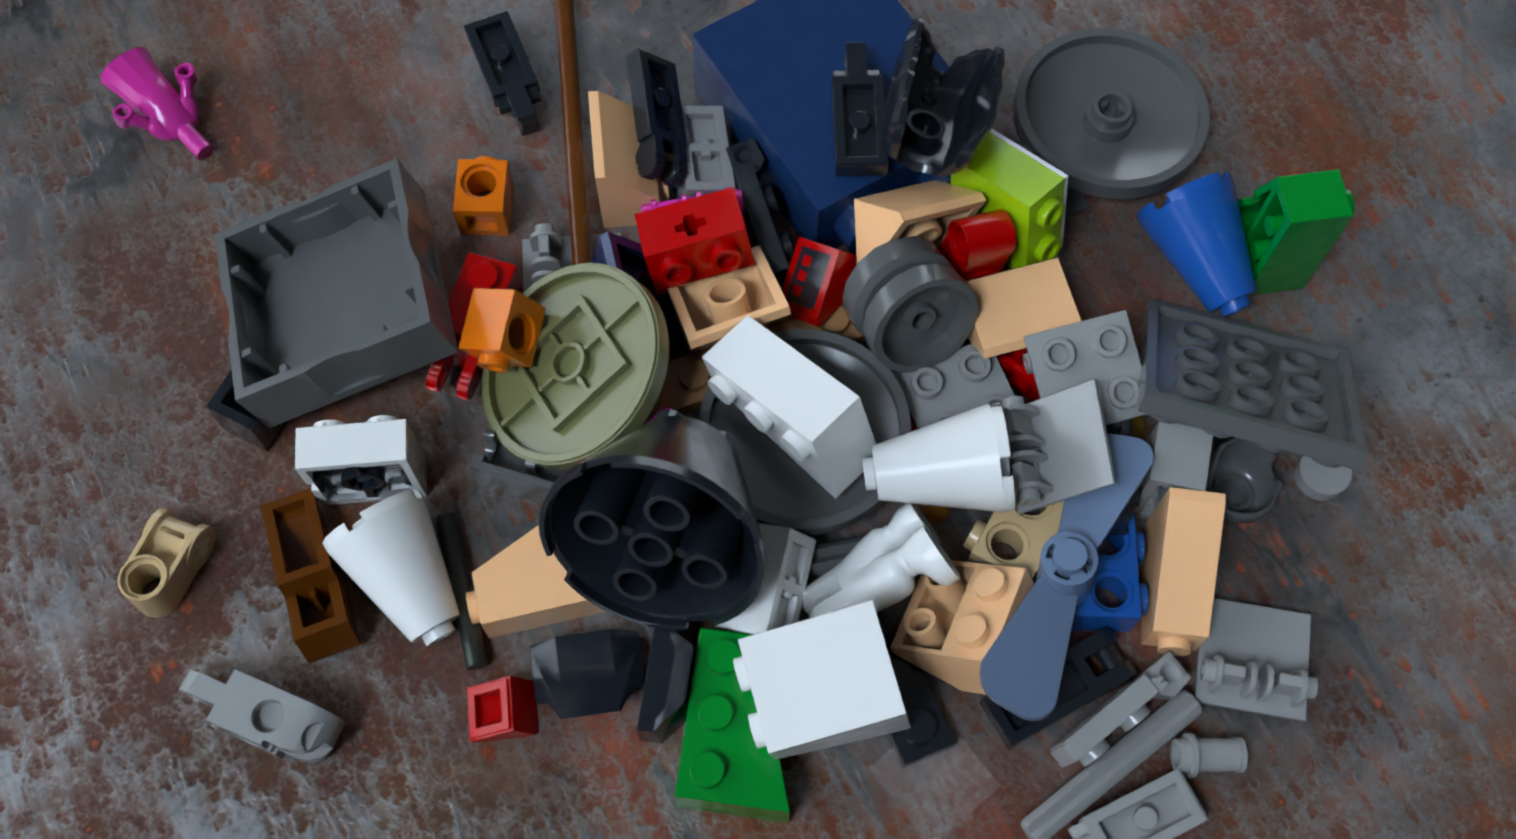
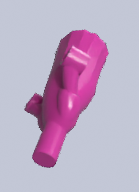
(158, 104)

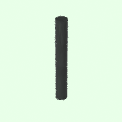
(458, 574)

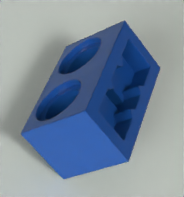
(1121, 577)

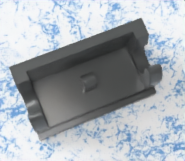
(510, 474)

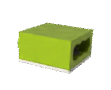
(1026, 189)

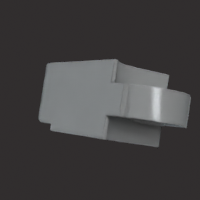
(266, 716)

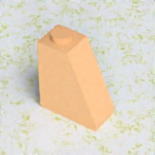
(1181, 569)
(523, 590)

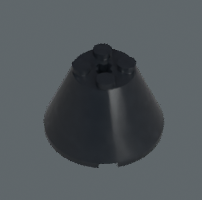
(659, 526)

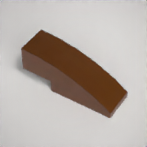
(309, 577)

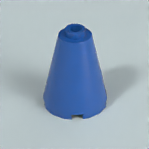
(1205, 241)

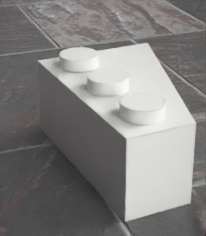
(792, 403)

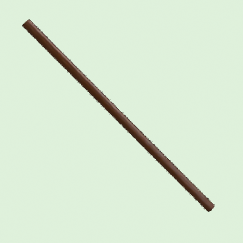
(573, 133)

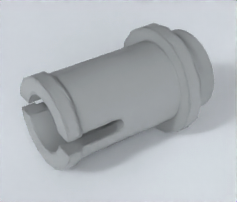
(1208, 755)

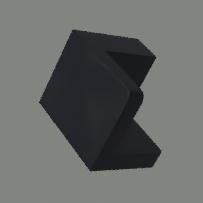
(238, 420)

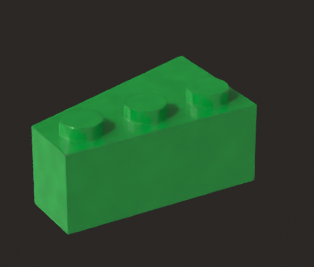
(1294, 226)
(718, 756)

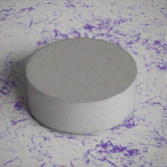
(1320, 481)

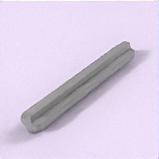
(1111, 766)

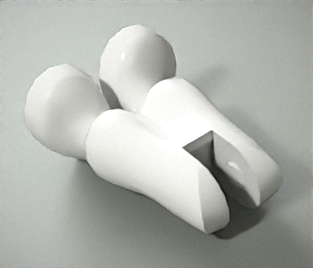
(883, 566)

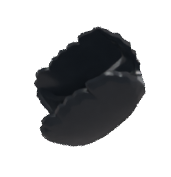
(940, 117)

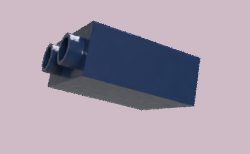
(774, 81)

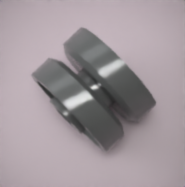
(909, 304)

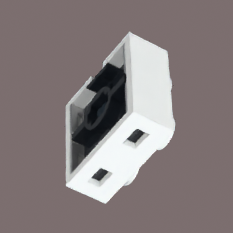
(360, 460)

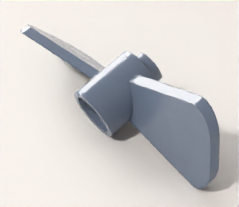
(1029, 654)

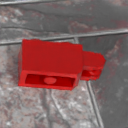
(476, 273)

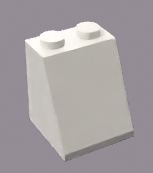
(820, 683)

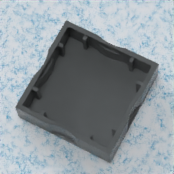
(333, 295)

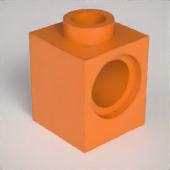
(483, 214)
(502, 329)

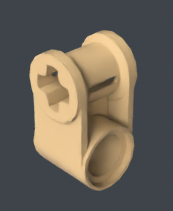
(165, 551)

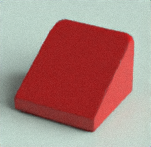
(502, 710)

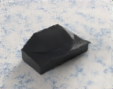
(587, 671)
(666, 686)

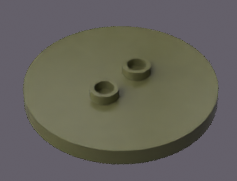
(591, 372)

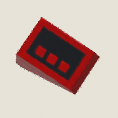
(816, 280)

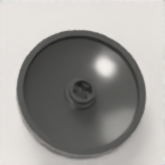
(1112, 112)
(779, 486)

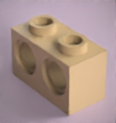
(1020, 531)

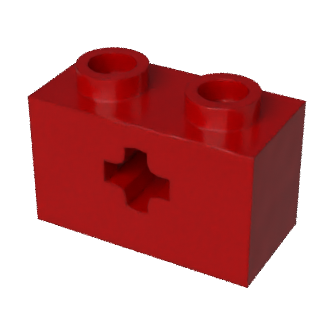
(694, 239)

